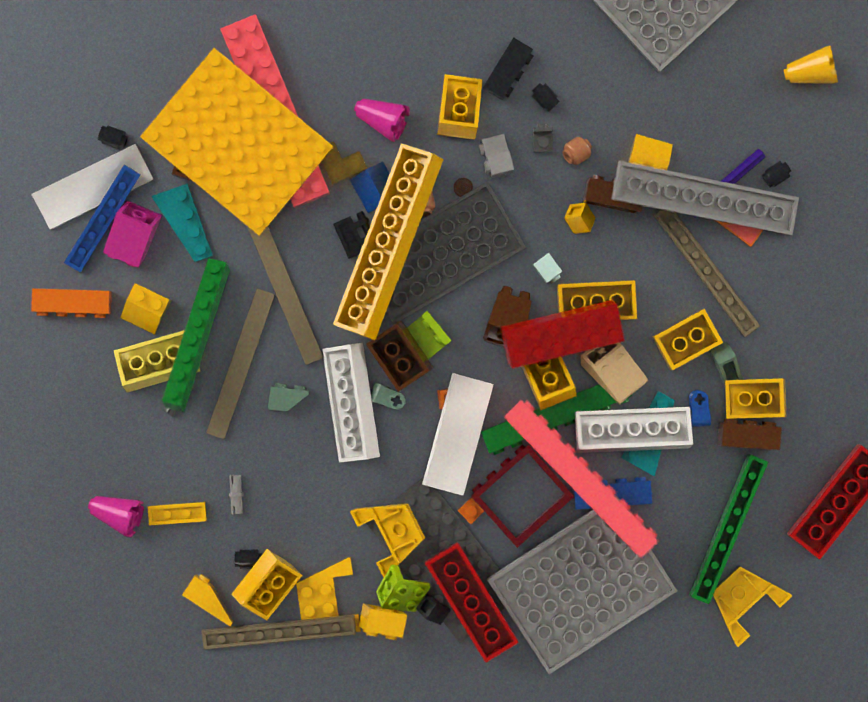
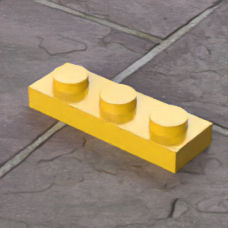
(177, 513)

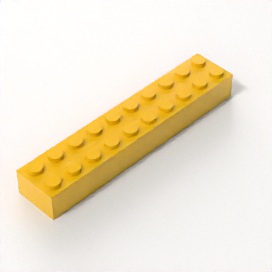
(388, 241)

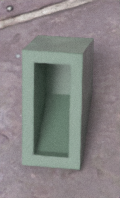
(726, 362)

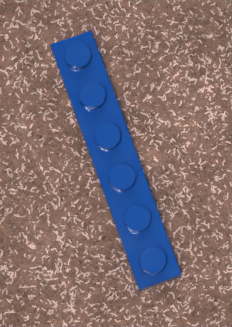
(102, 218)

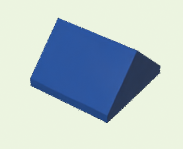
(370, 185)

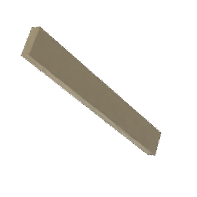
(707, 271)
(287, 296)
(240, 363)
(279, 632)

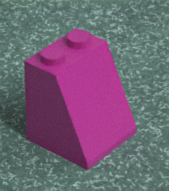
(132, 233)

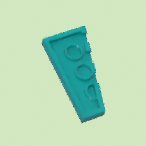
(184, 219)
(648, 459)

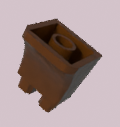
(506, 311)

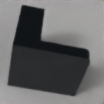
(432, 610)

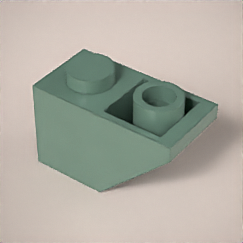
(285, 398)

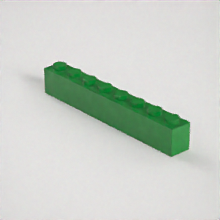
(196, 335)
(562, 413)
(728, 528)

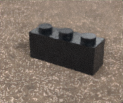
(508, 69)

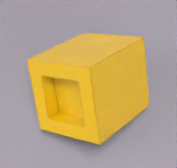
(579, 218)

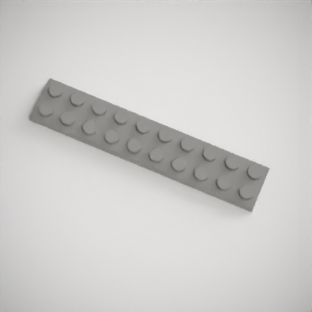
(704, 198)

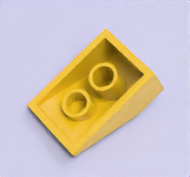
(459, 107)
(755, 398)

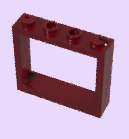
(506, 465)

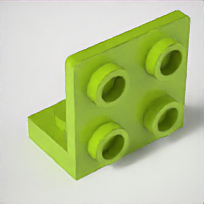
(428, 335)
(400, 593)

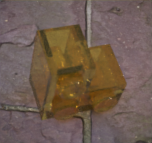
(344, 168)

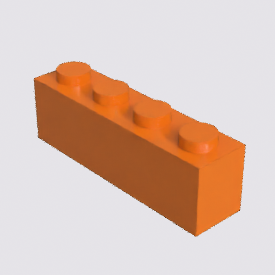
(71, 301)

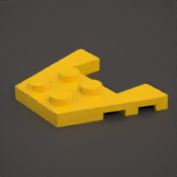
(397, 528)
(318, 593)
(738, 594)

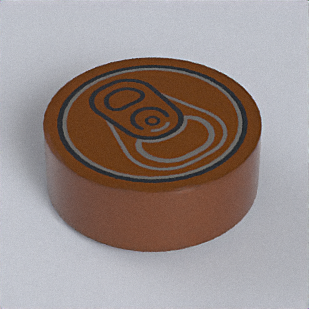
(462, 186)

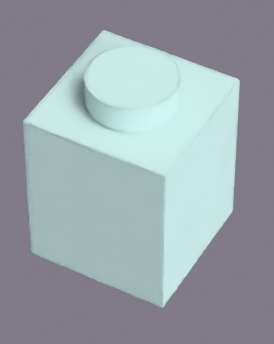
(548, 269)

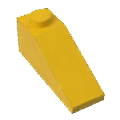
(206, 597)

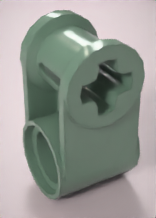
(383, 396)

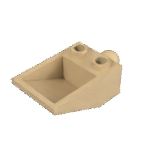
(614, 370)

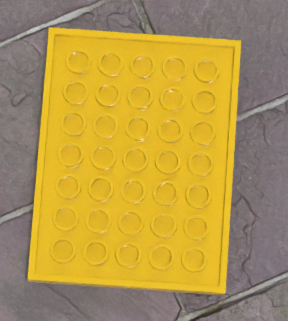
(236, 141)

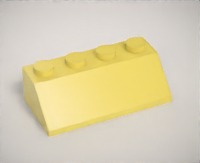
(148, 361)

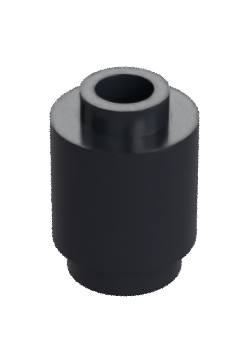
(545, 96)
(112, 137)
(776, 174)
(246, 558)

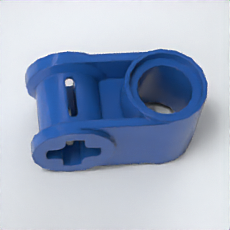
(699, 412)

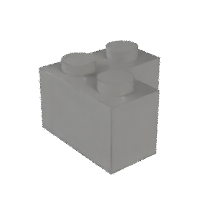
(497, 156)

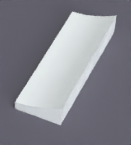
(87, 187)
(351, 402)
(633, 429)
(457, 434)

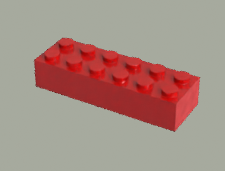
(562, 334)
(833, 505)
(471, 602)

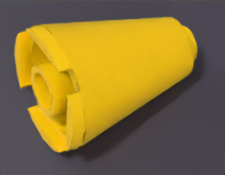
(813, 68)

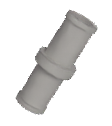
(236, 494)

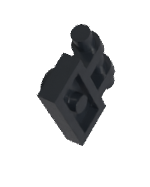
(349, 236)

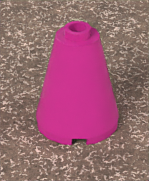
(383, 117)
(118, 513)

